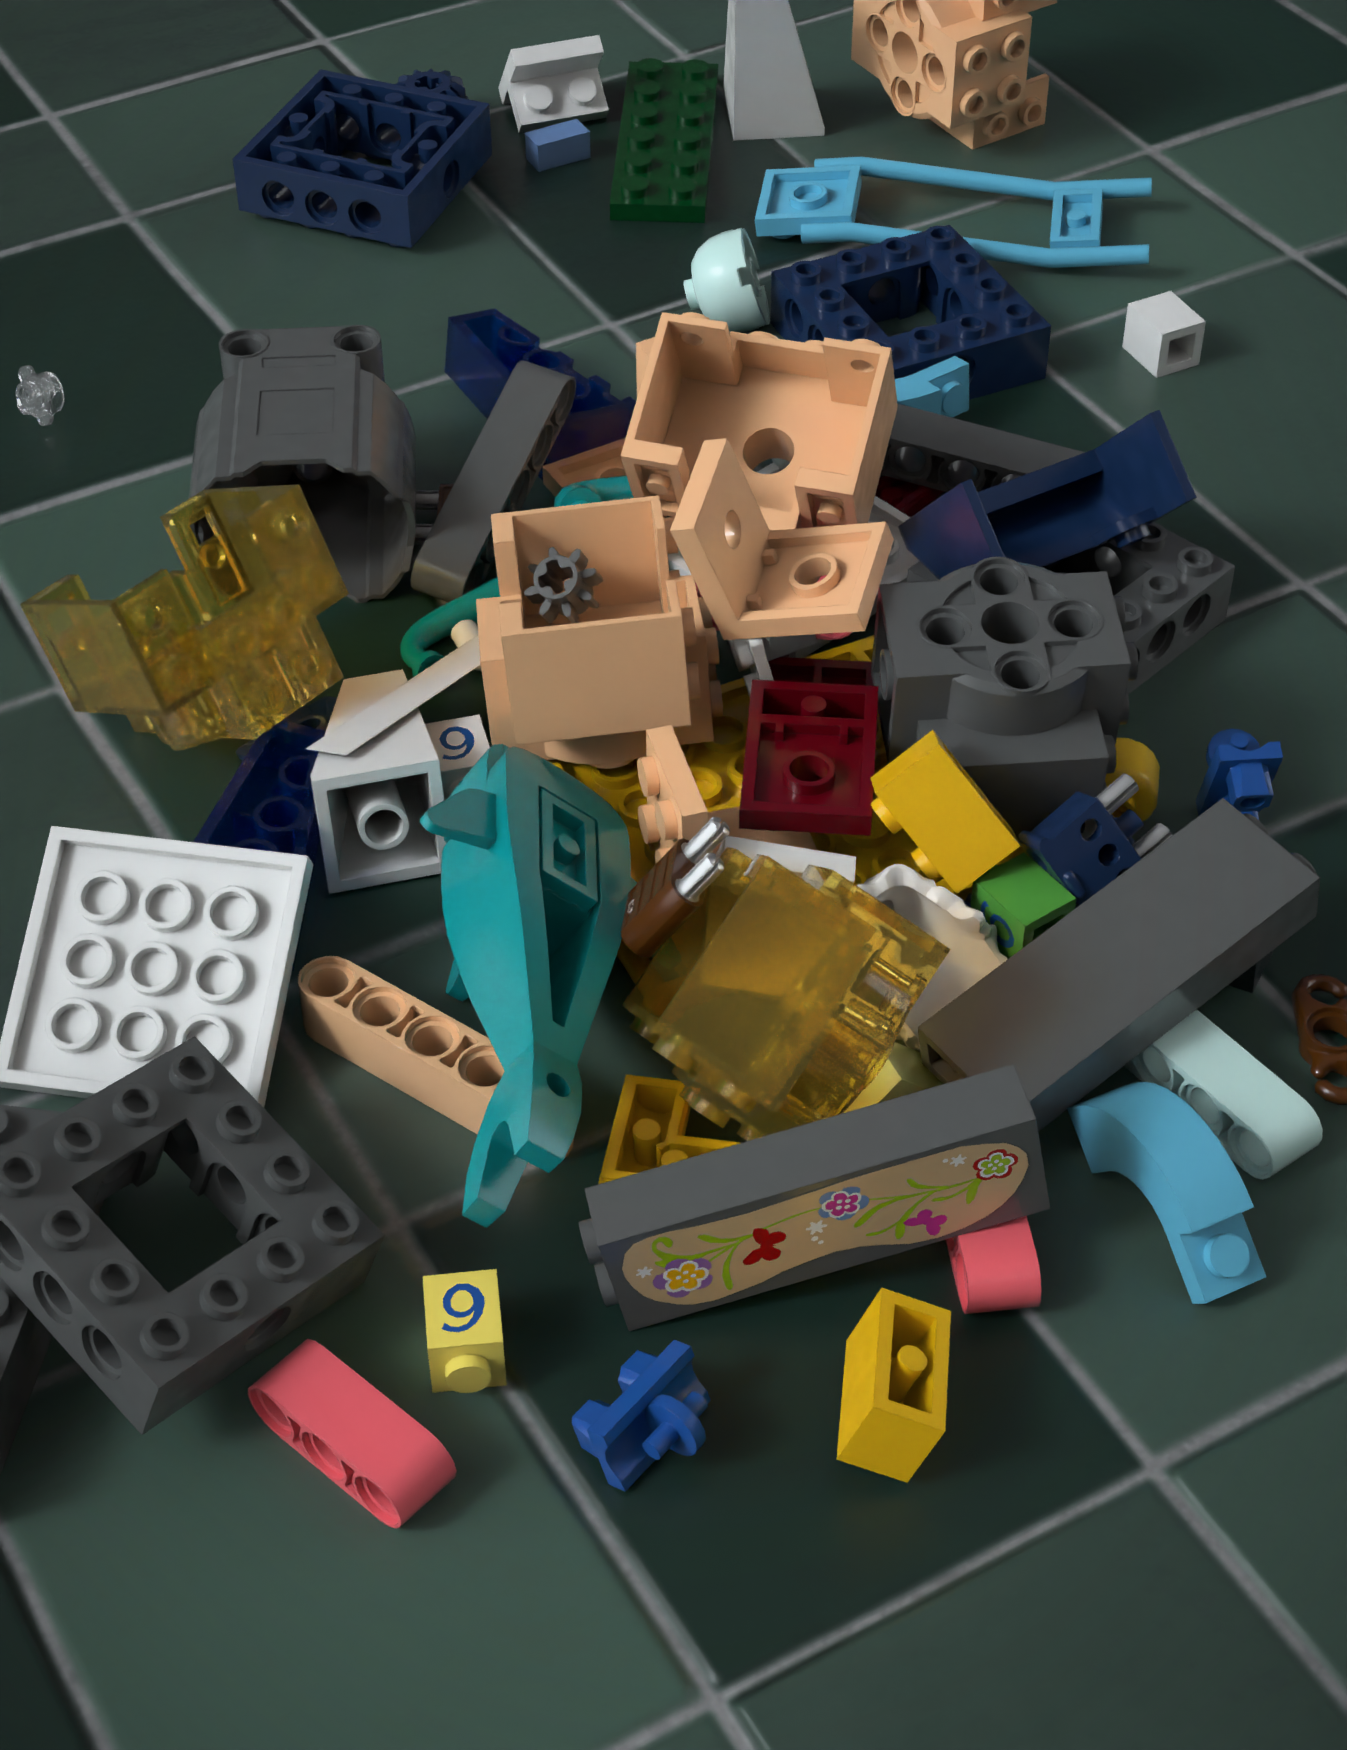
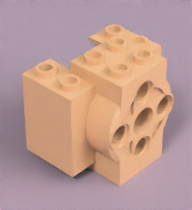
(954, 63)
(807, 403)
(625, 666)

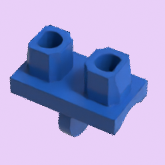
(1239, 772)
(650, 1416)

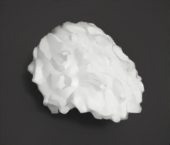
(949, 921)

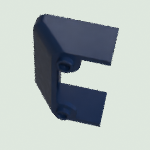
(1057, 508)

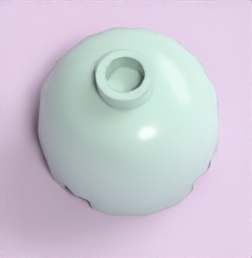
(727, 282)

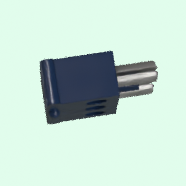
(1085, 845)

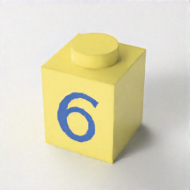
(464, 1331)

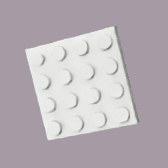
(145, 950)

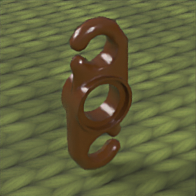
(1317, 1016)

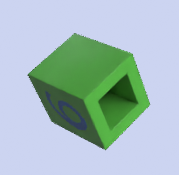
(1020, 902)

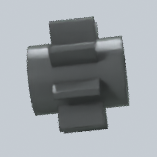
(548, 583)

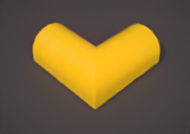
(651, 1129)

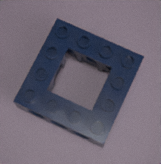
(297, 170)
(973, 306)

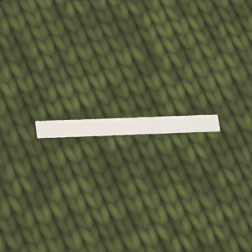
(401, 701)

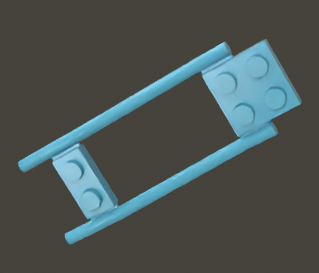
(824, 202)

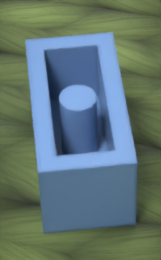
(557, 145)

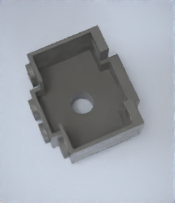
(1012, 675)

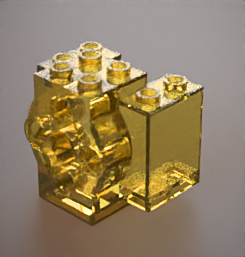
(207, 645)
(781, 994)

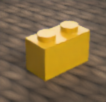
(943, 813)
(894, 1385)

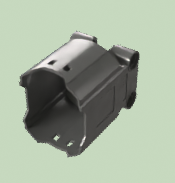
(319, 416)

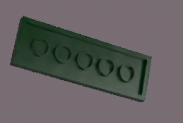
(665, 142)

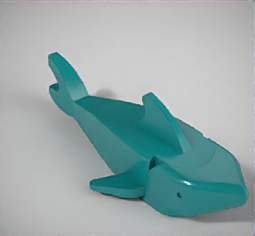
(534, 928)

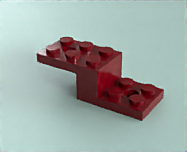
(811, 748)

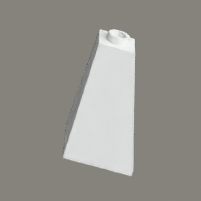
(767, 74)
(376, 795)

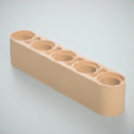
(400, 1039)

